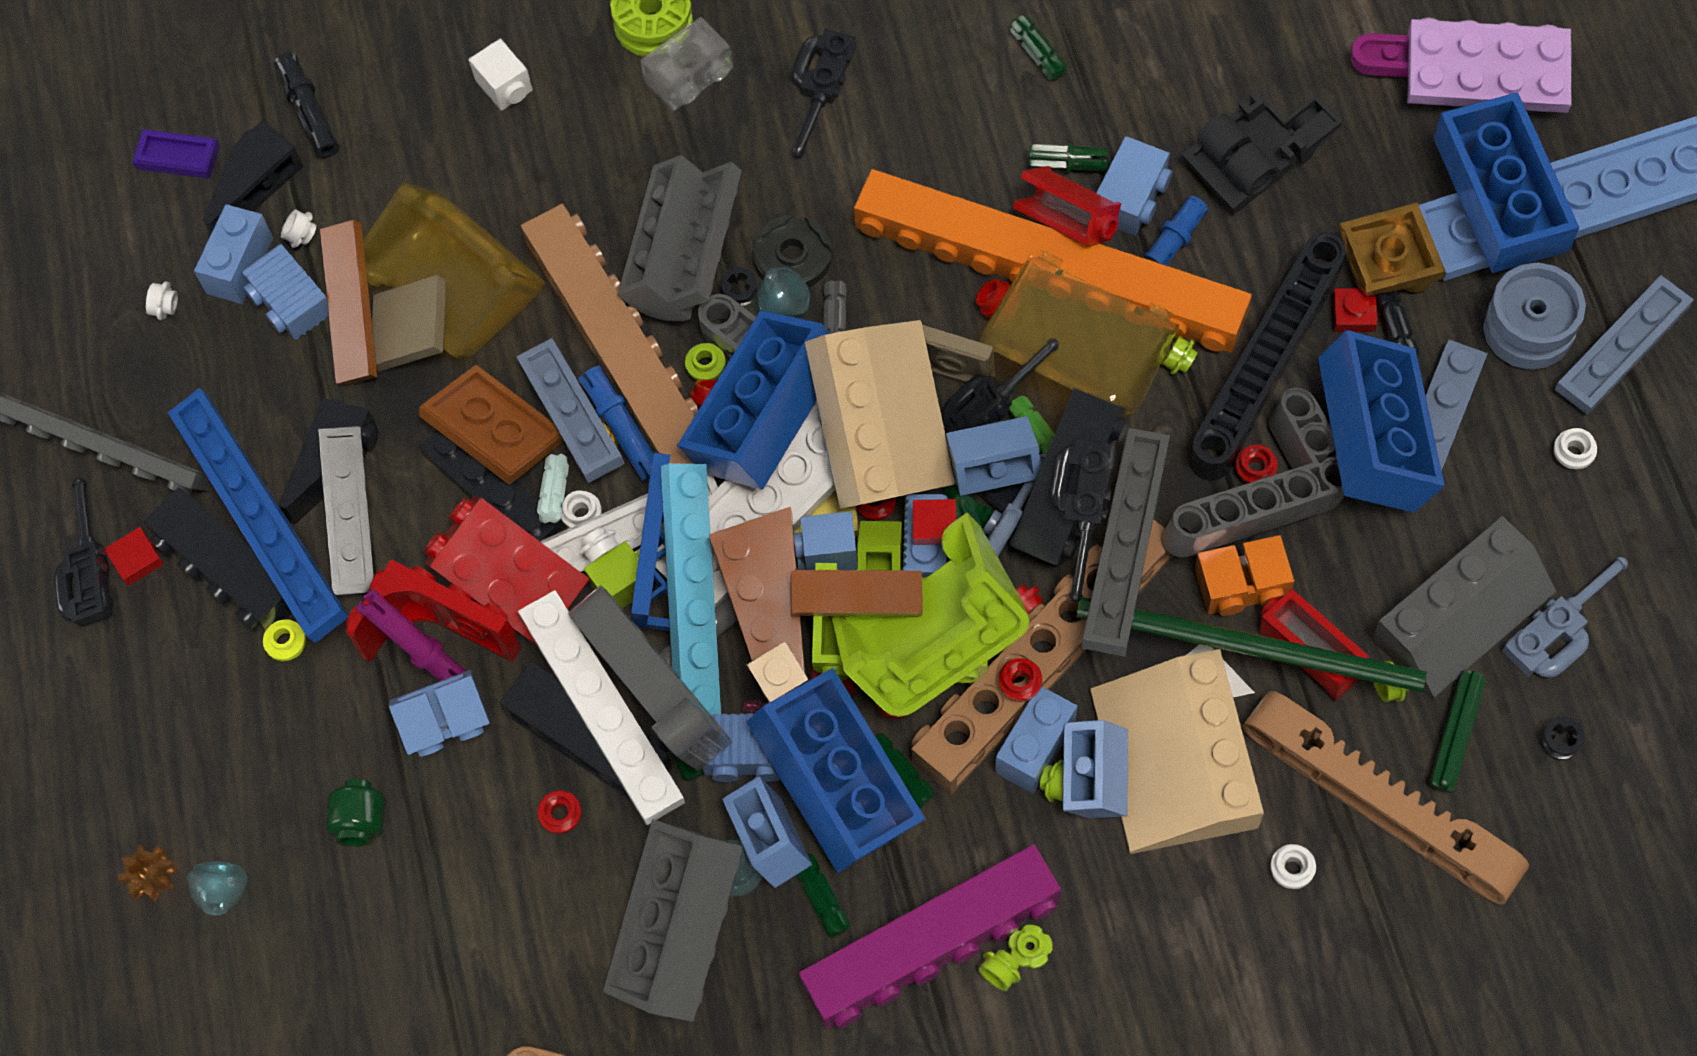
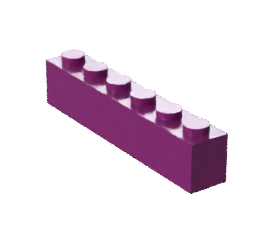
(930, 937)

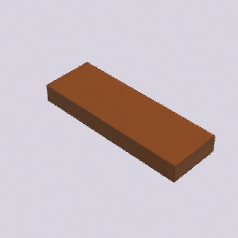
(856, 593)

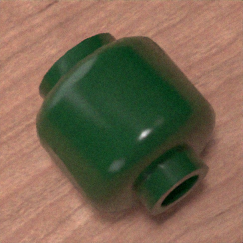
(355, 813)

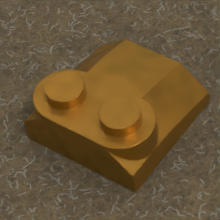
(1392, 251)

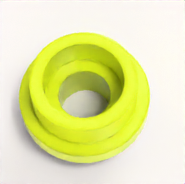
(288, 650)

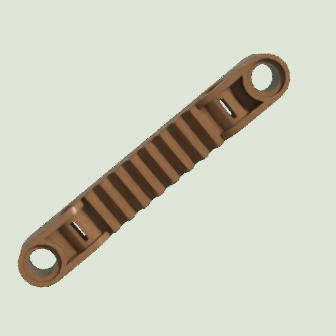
(1483, 865)

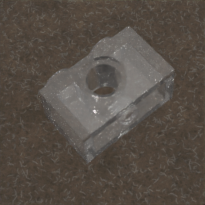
(694, 45)

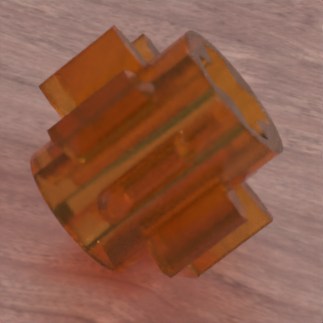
(136, 869)

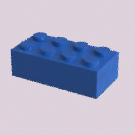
(1505, 182)
(756, 402)
(1380, 422)
(835, 770)

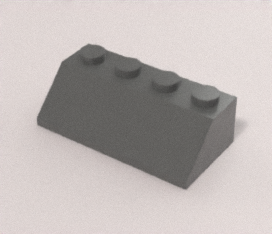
(1466, 607)
(673, 921)

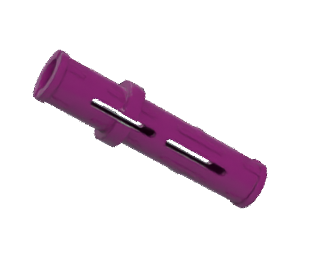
(424, 651)

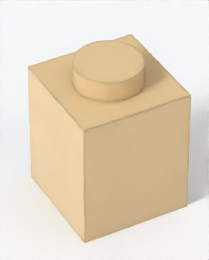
(777, 672)

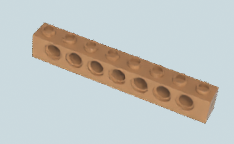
(952, 764)

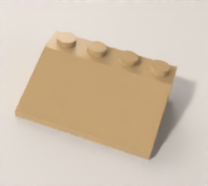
(879, 412)
(1184, 752)

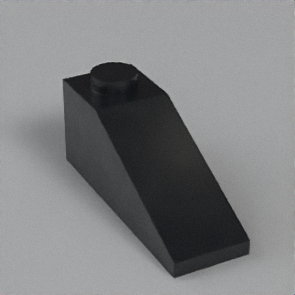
(253, 172)
(305, 483)

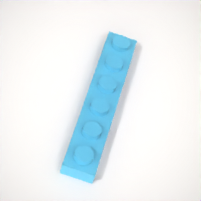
(691, 581)

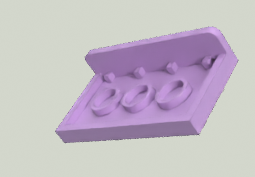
(1482, 62)

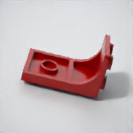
(500, 561)
(424, 600)

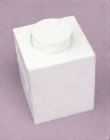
(501, 75)

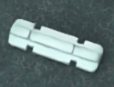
(552, 488)

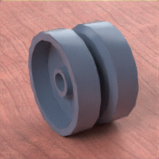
(1534, 316)

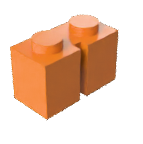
(1236, 581)

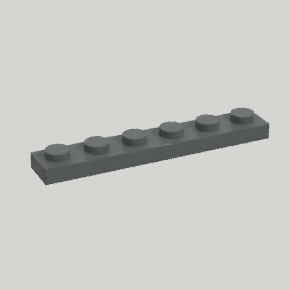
(109, 448)
(1126, 542)

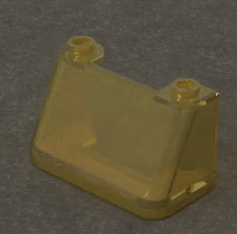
(431, 236)
(1102, 339)

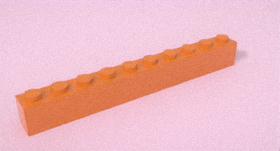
(1002, 243)

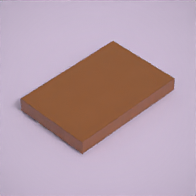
(491, 424)

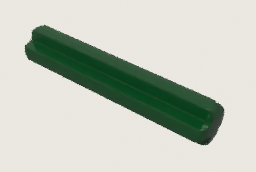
(1457, 731)

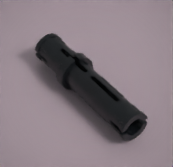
(300, 93)

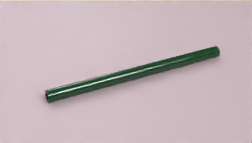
(1272, 649)

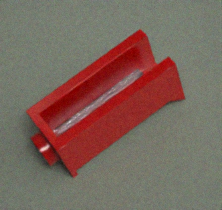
(1069, 207)
(1299, 622)

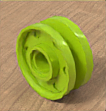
(646, 32)

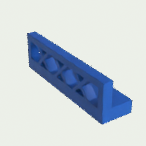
(648, 553)

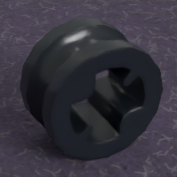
(735, 275)
(1562, 725)

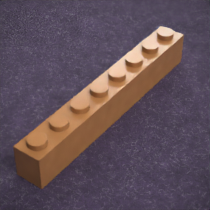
(611, 329)

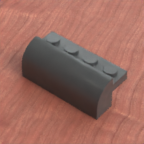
(679, 238)

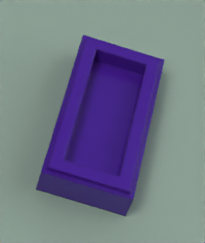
(176, 153)

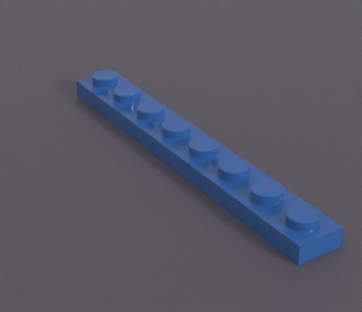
(258, 516)

